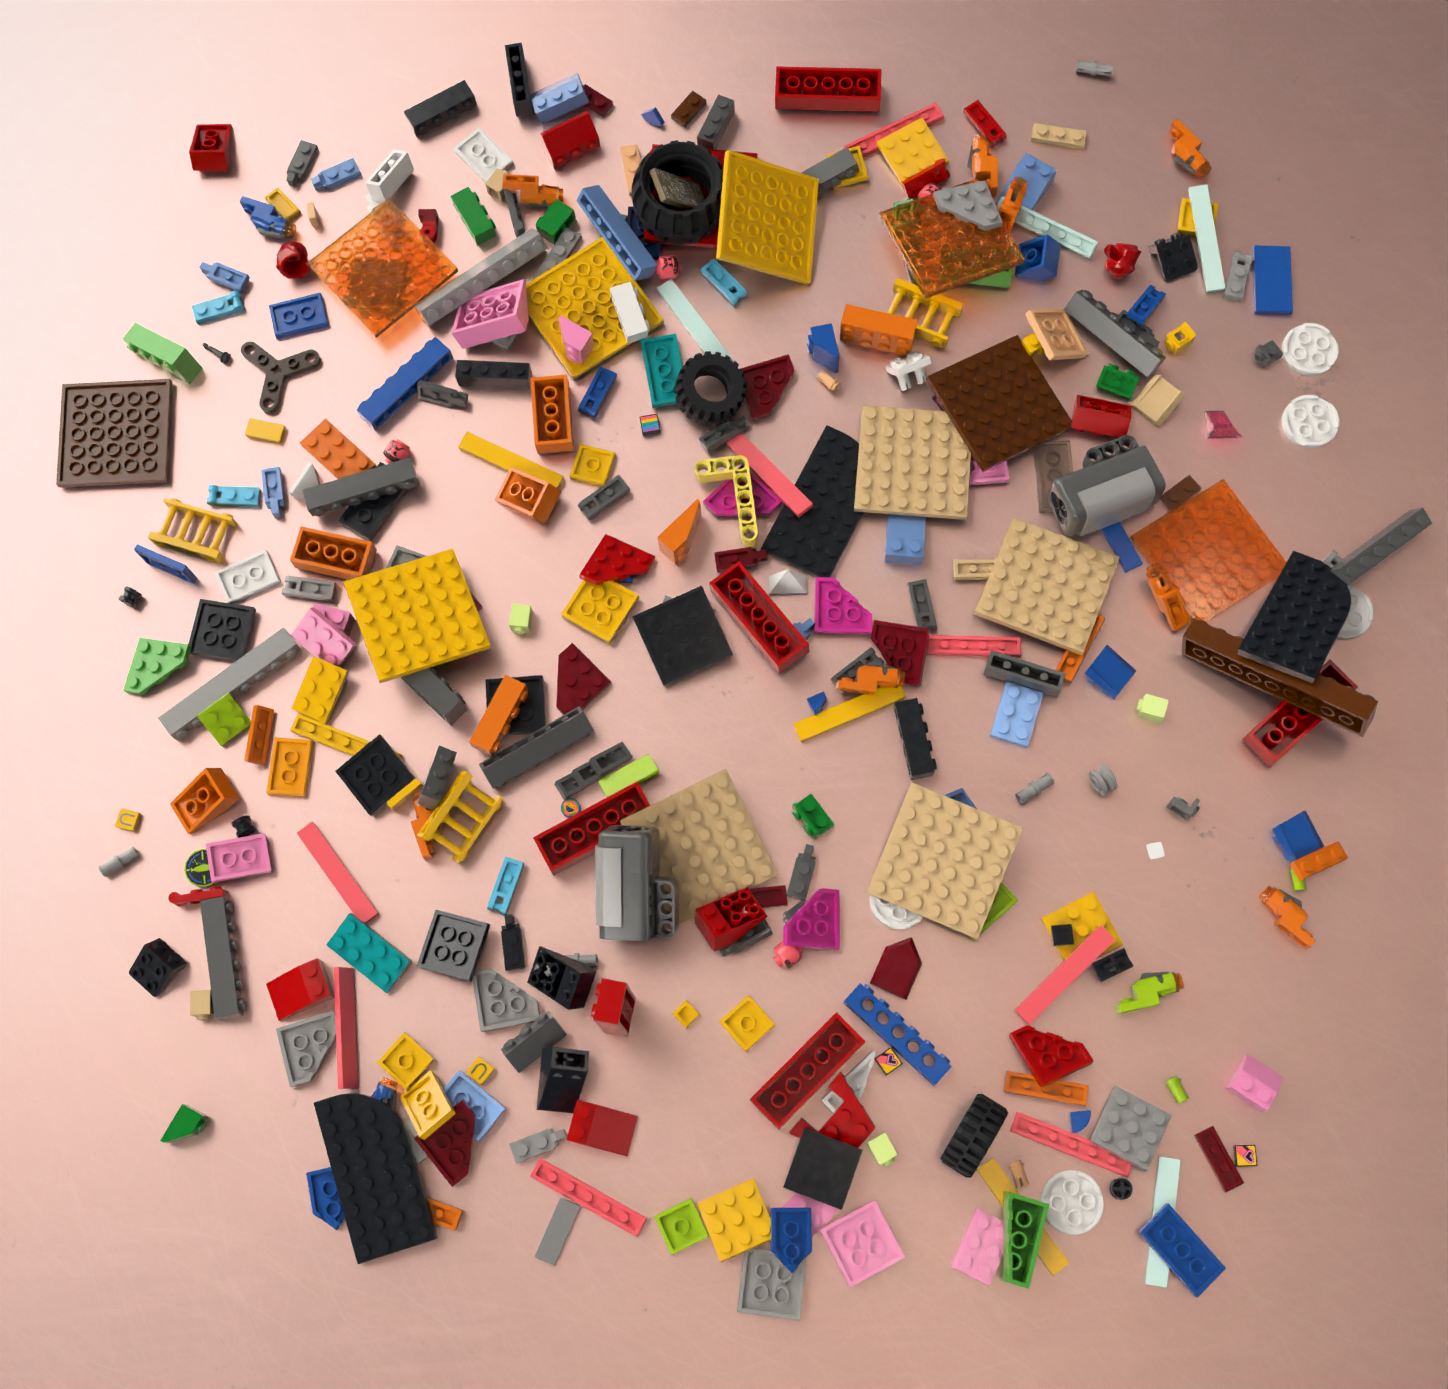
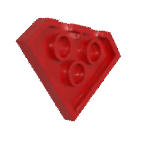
(615, 562)
(1049, 1055)

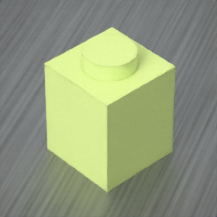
(520, 618)
(1152, 708)
(882, 1150)

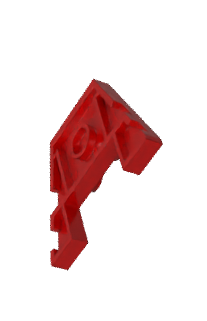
(848, 1123)

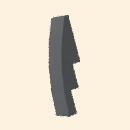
(593, 771)

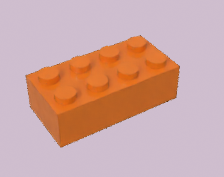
(877, 330)
(552, 414)
(332, 554)

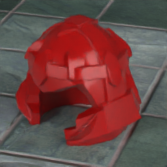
(1121, 259)
(292, 260)

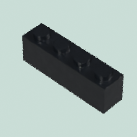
(518, 79)
(440, 108)
(493, 374)
(914, 739)

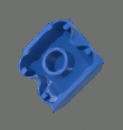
(1110, 672)
(1297, 837)

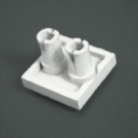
(913, 362)

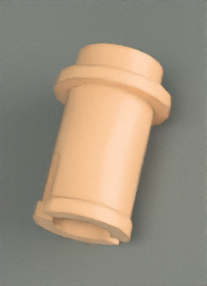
(832, 383)
(1018, 1172)

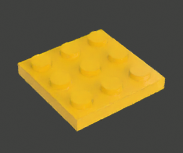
(911, 150)
(600, 608)
(1085, 917)
(736, 1220)

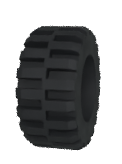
(717, 367)
(974, 1135)

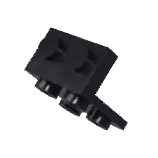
(1175, 255)
(155, 966)

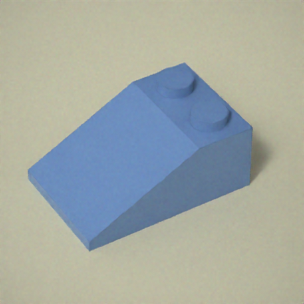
(1038, 178)
(905, 539)

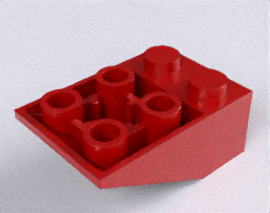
(729, 918)

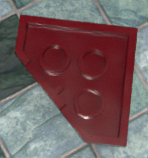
(766, 384)
(902, 647)
(577, 680)
(452, 1144)

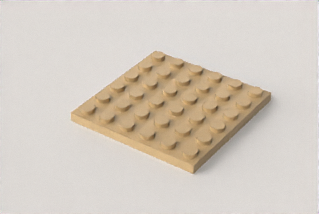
(911, 464)
(1047, 586)
(706, 843)
(944, 860)

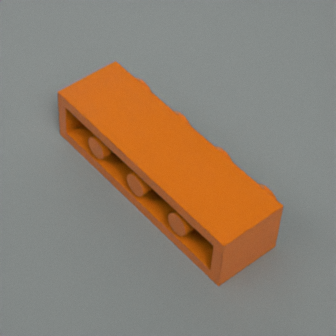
(498, 715)

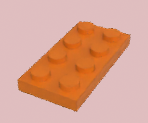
(335, 451)

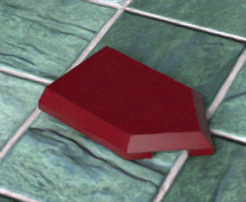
(898, 968)

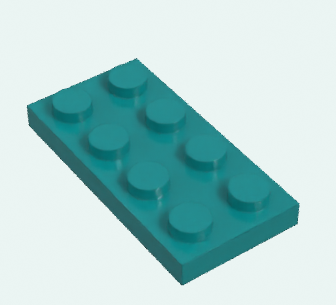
(662, 368)
(369, 952)

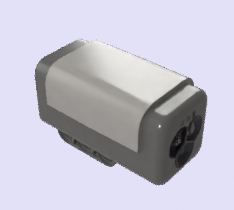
(1107, 488)
(629, 885)

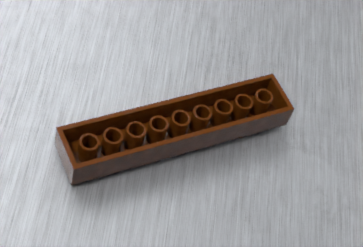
(1323, 698)

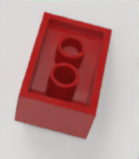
(211, 147)
(300, 989)
(602, 1128)

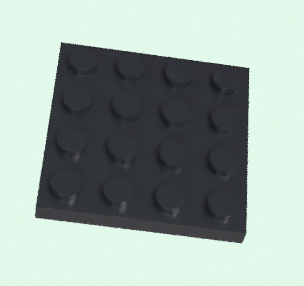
(682, 635)

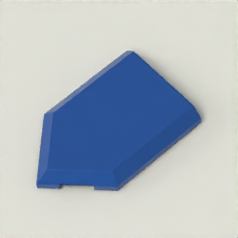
(325, 1197)
(791, 1235)

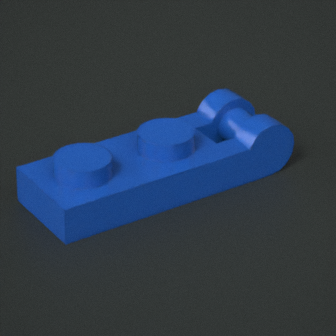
(1145, 305)
(597, 392)

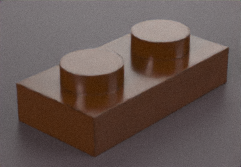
(688, 109)
(1180, 493)

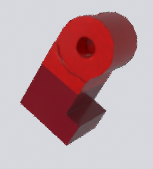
(430, 222)

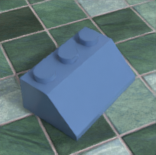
(559, 98)

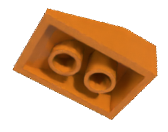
(528, 495)
(678, 537)
(204, 799)

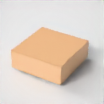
(312, 214)

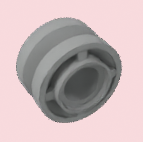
(1103, 780)

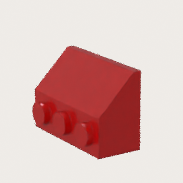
(570, 140)
(1101, 417)

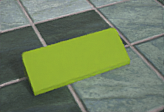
(636, 771)

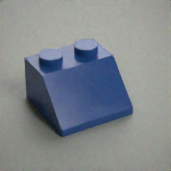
(1040, 258)
(824, 346)

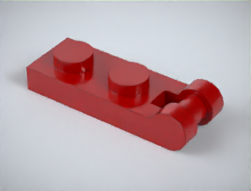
(984, 122)
(916, 183)
(196, 896)

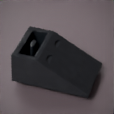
(561, 978)
(561, 1078)

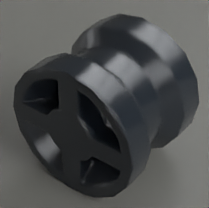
(130, 596)
(243, 826)
(1125, 1189)

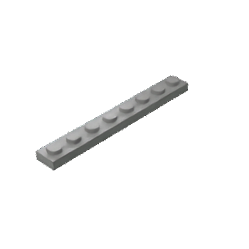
(561, 251)

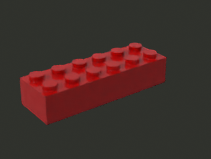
(828, 88)
(759, 617)
(1288, 723)
(577, 836)
(613, 1007)
(807, 1071)

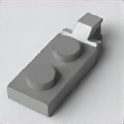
(536, 1144)

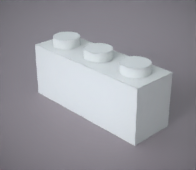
(389, 175)
(629, 312)

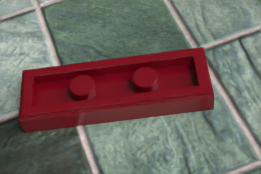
(1219, 1159)

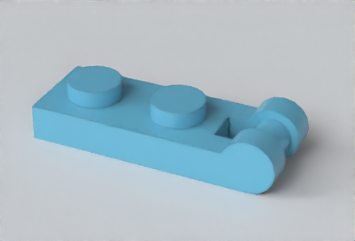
(723, 281)
(217, 307)
(233, 496)
(505, 885)

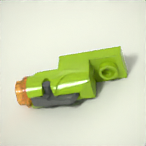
(1149, 989)

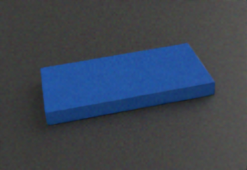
(1272, 280)
(1181, 1250)

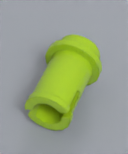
(1298, 885)
(1177, 1089)

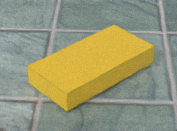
(283, 204)
(265, 430)
(404, 794)

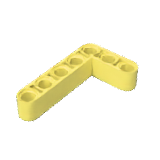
(741, 492)

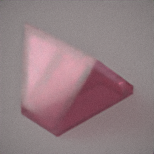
(1220, 426)

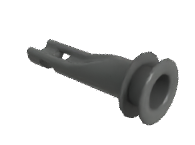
(224, 357)

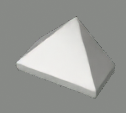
(307, 479)
(787, 583)

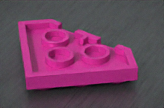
(723, 500)
(839, 610)
(815, 922)

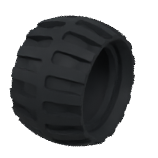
(683, 160)

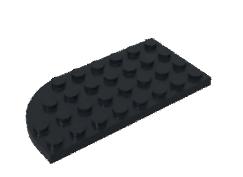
(823, 532)
(1299, 619)
(374, 1175)

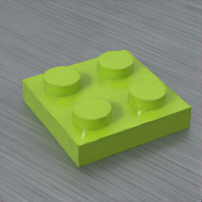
(224, 719)
(681, 1226)

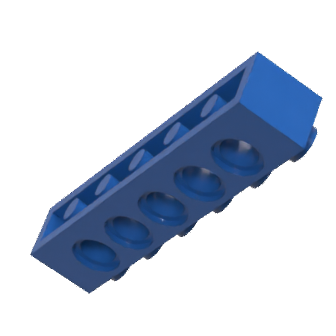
(900, 1045)

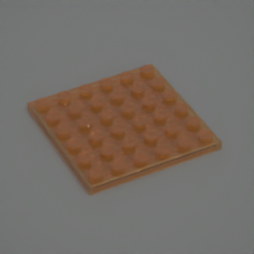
(945, 250)
(382, 267)
(1211, 551)

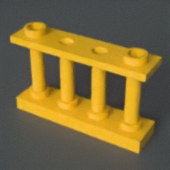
(937, 302)
(195, 548)
(441, 815)

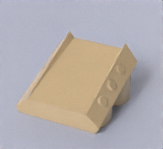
(1157, 400)

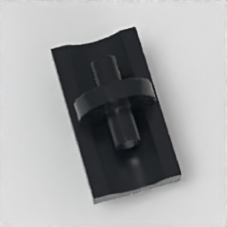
(1112, 965)

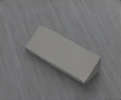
(557, 1231)

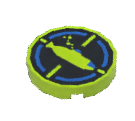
(197, 869)

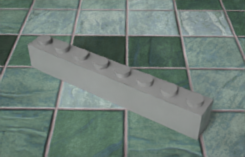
(480, 276)
(234, 679)

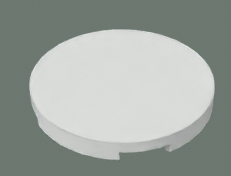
(1310, 349)
(1310, 421)
(1359, 616)
(893, 915)
(1073, 1202)

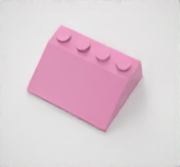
(492, 315)

